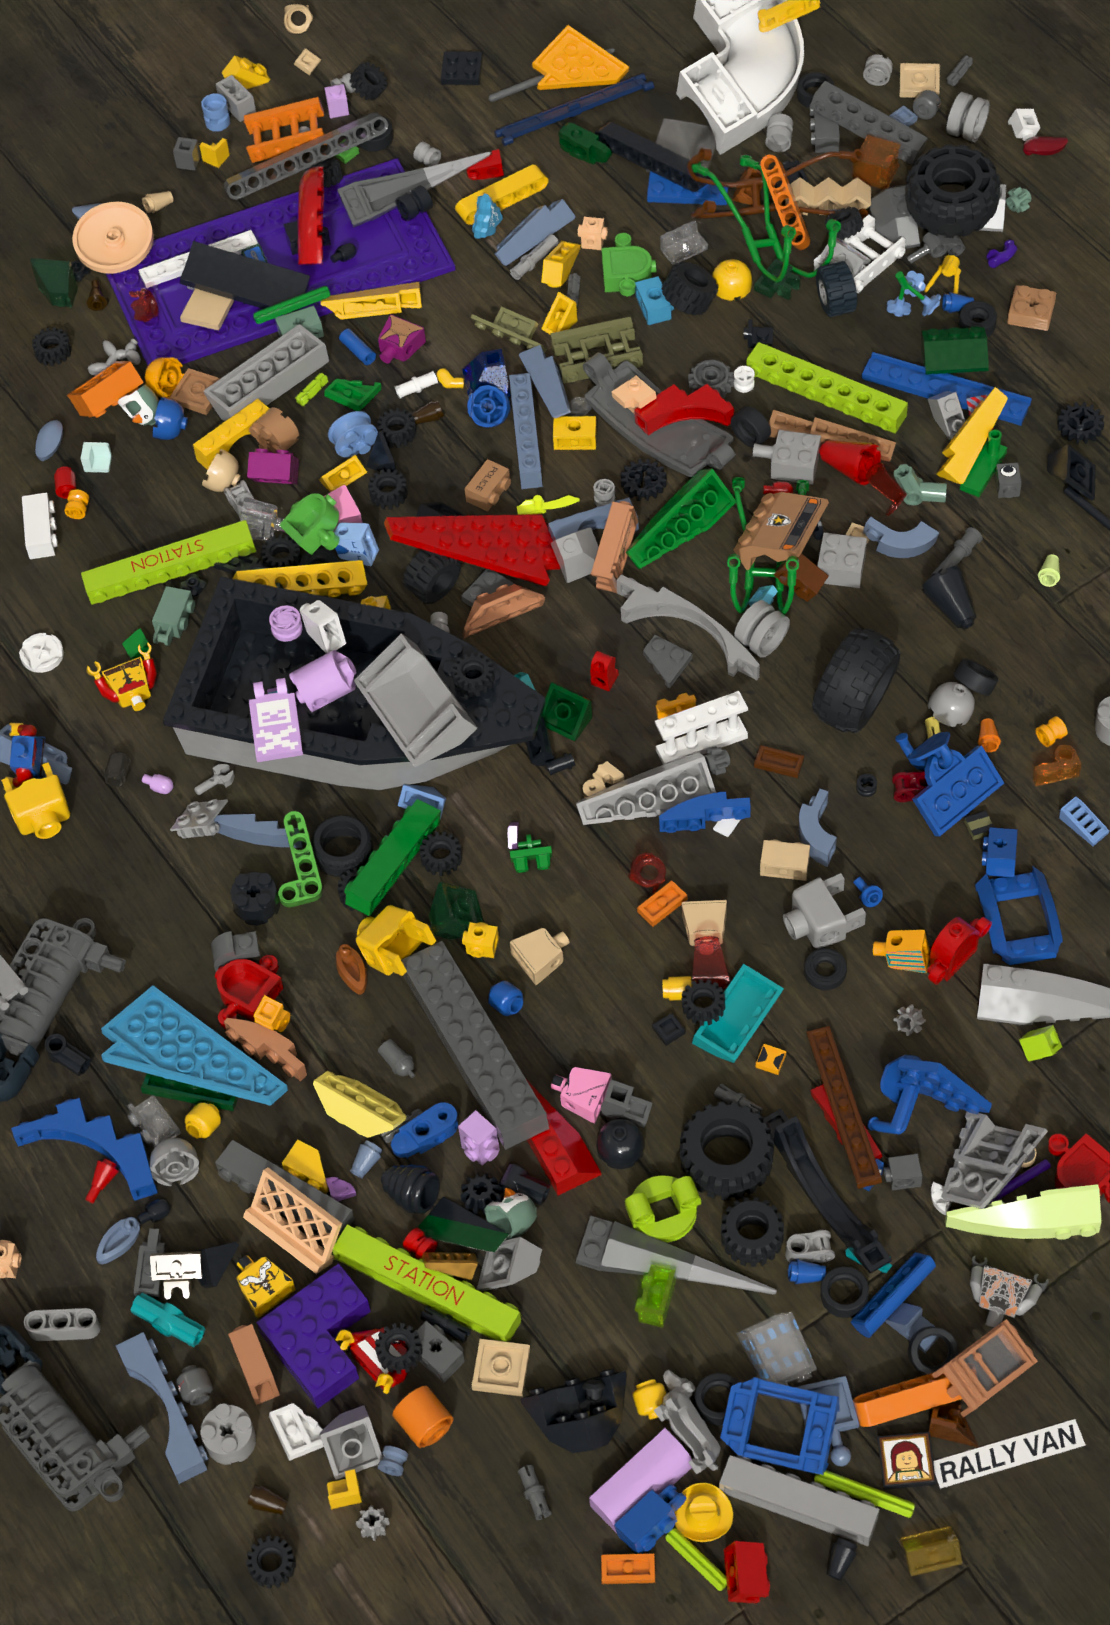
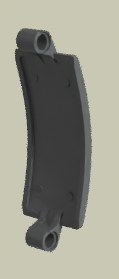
(680, 445)

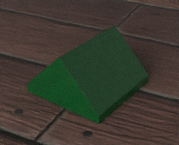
(566, 711)

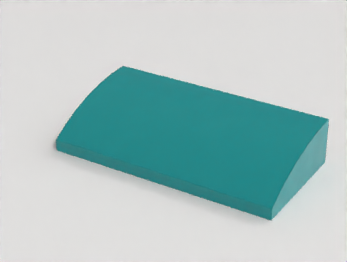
(746, 1006)

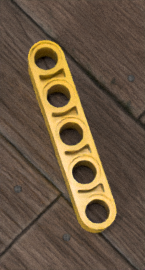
(505, 192)

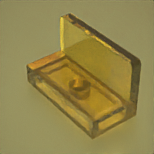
(931, 1550)

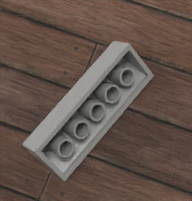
(268, 372)

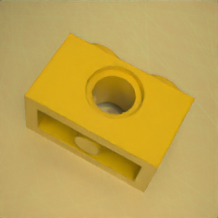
(574, 433)

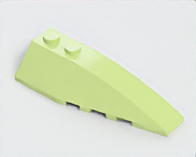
(1052, 1215)

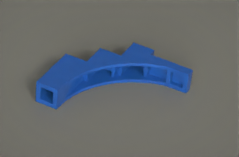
(98, 1134)

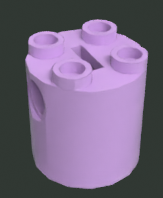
(324, 680)

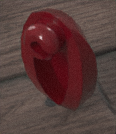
(1044, 145)

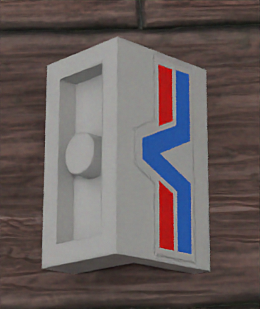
(846, 253)

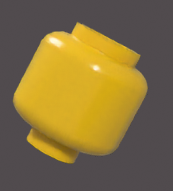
(202, 1120)
(648, 1397)

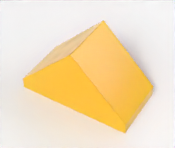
(561, 315)

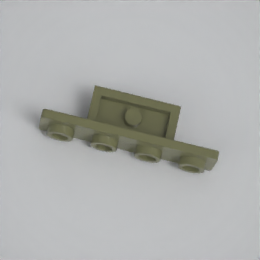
(512, 325)

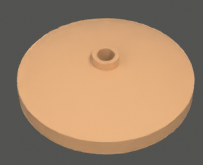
(113, 237)

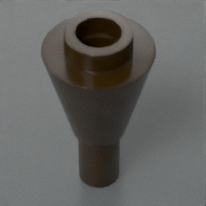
(96, 299)

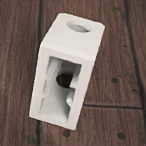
(321, 617)

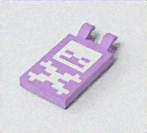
(275, 723)

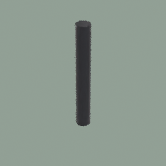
(1089, 508)

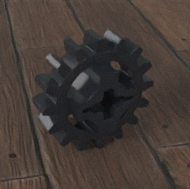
(1070, 420)

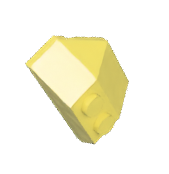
(357, 1105)

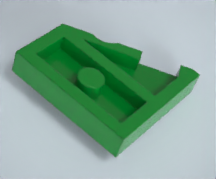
(352, 393)

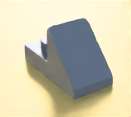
(908, 1320)

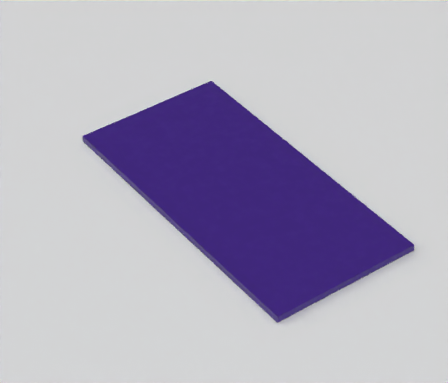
(387, 255)

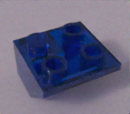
(486, 369)

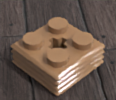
(1031, 307)

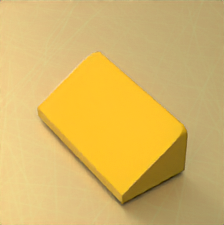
(343, 474)

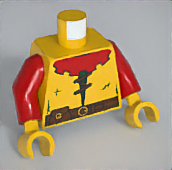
(127, 682)

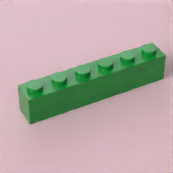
(392, 857)

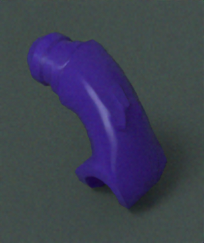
(997, 258)

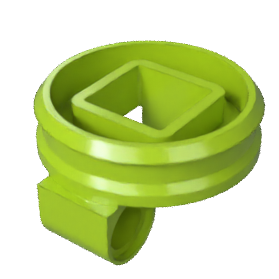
(657, 1188)

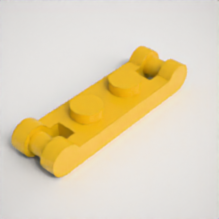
(785, 13)

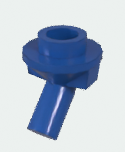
(870, 895)

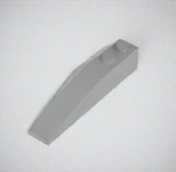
(649, 792)
(1038, 996)

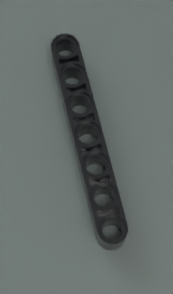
(648, 155)

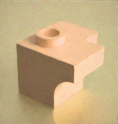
(634, 394)

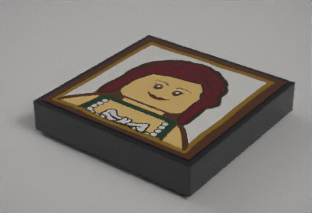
(906, 1460)

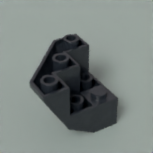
(572, 1419)

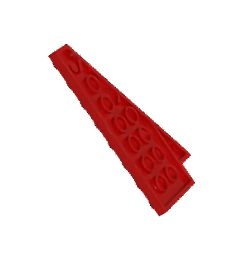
(500, 543)

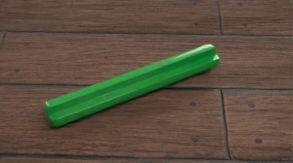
(291, 304)

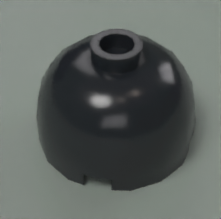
(620, 1144)

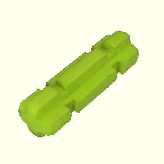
(311, 389)

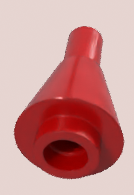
(103, 1174)

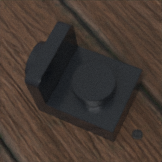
(758, 334)

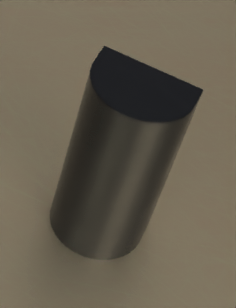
(540, 748)

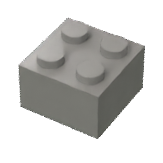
(842, 559)

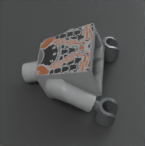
(1003, 1292)

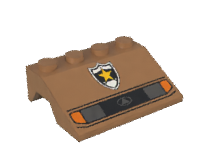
(780, 527)

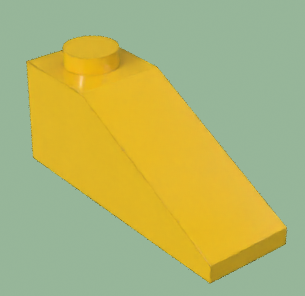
(559, 263)

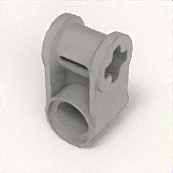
(236, 494)
(814, 1245)

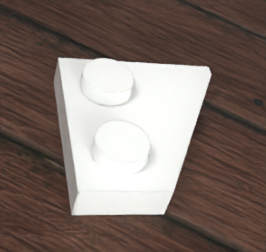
(296, 1431)

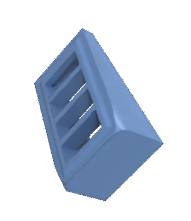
(1078, 826)

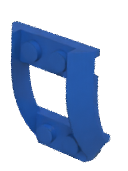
(1020, 886)
(817, 1432)

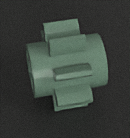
(1018, 199)

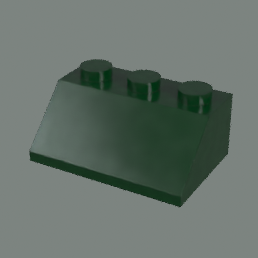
(954, 350)

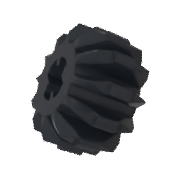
(480, 1192)

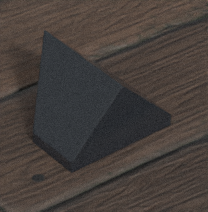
(215, 1261)

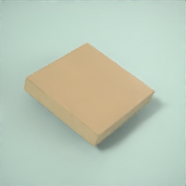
(206, 309)

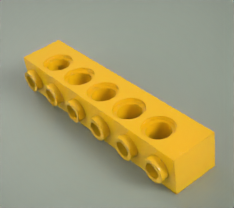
(350, 571)

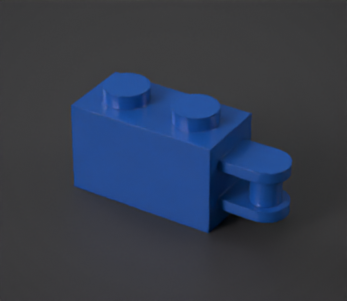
(649, 1519)

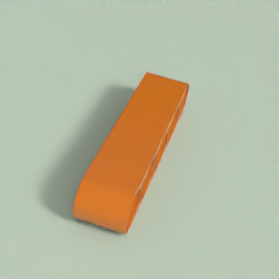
(782, 193)
(902, 1399)

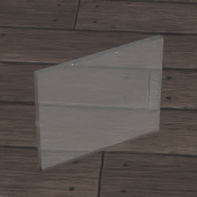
(686, 138)

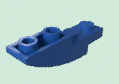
(695, 811)

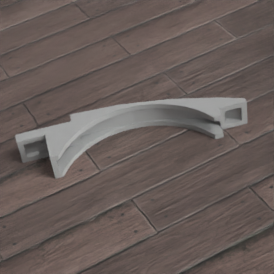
(646, 602)

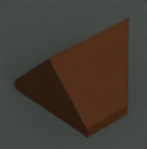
(950, 1425)

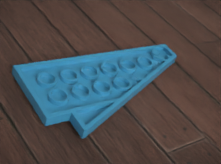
(172, 1043)

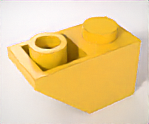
(246, 72)
(306, 1165)

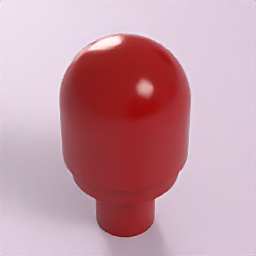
(778, 487)

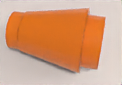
(988, 736)

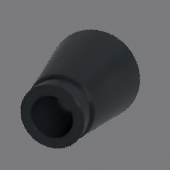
(841, 1558)

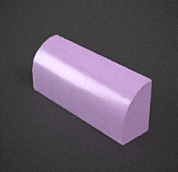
(652, 1468)

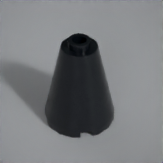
(951, 597)

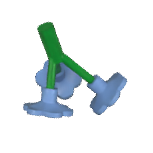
(912, 285)

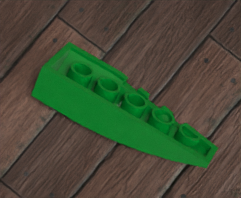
(683, 517)

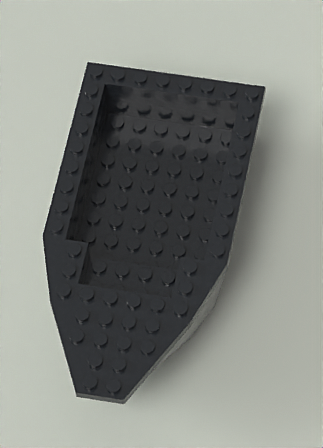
(345, 738)

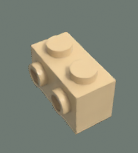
(785, 860)

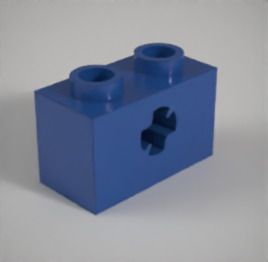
(1000, 852)

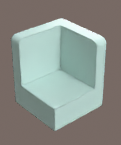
(96, 457)

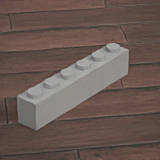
(799, 1499)

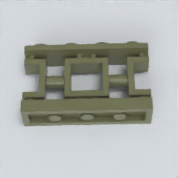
(594, 337)

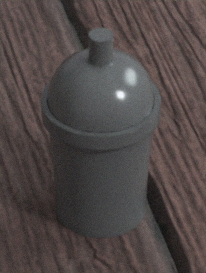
(397, 1059)

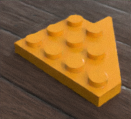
(577, 62)

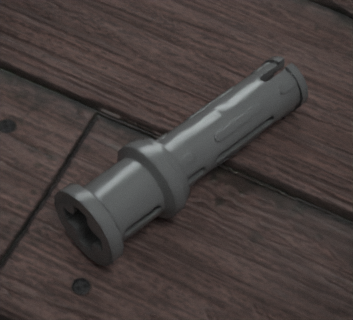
(961, 549)

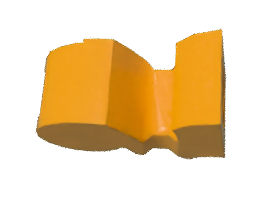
(272, 1015)

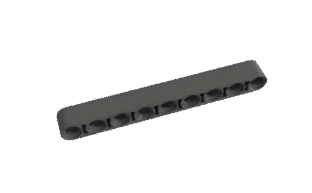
(315, 157)

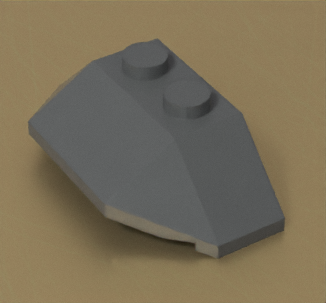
(892, 216)

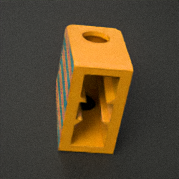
(905, 950)

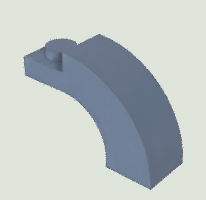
(901, 544)
(811, 833)

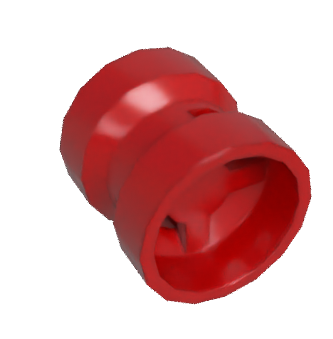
(419, 1243)

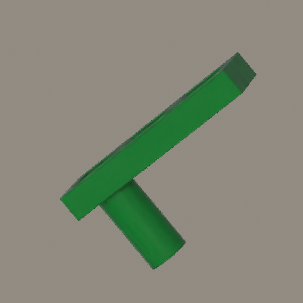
(985, 465)

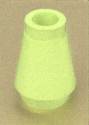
(1050, 571)

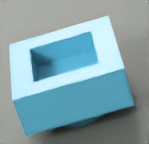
(764, 593)

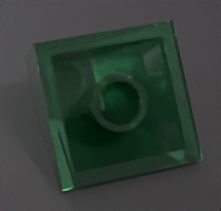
(55, 281)
(453, 911)

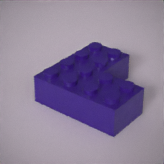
(305, 1331)

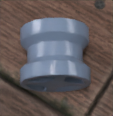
(393, 1460)

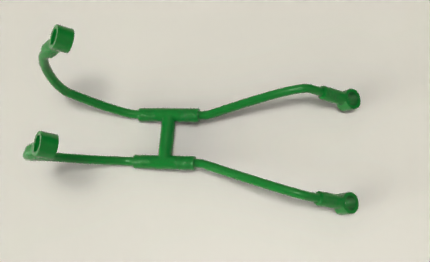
(782, 255)
(738, 484)

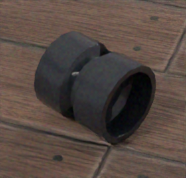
(416, 201)

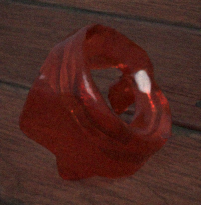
(144, 307)
(638, 864)

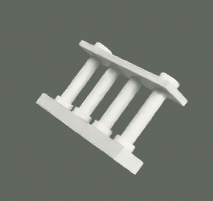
(880, 262)
(697, 717)

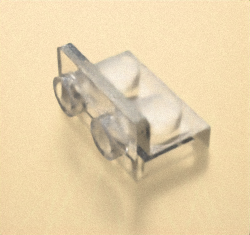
(682, 243)
(153, 1121)

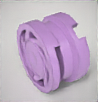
(285, 624)

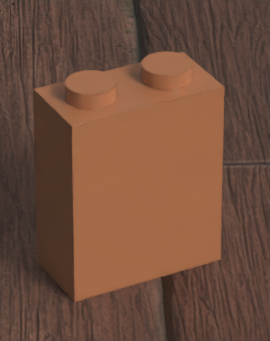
(253, 1364)

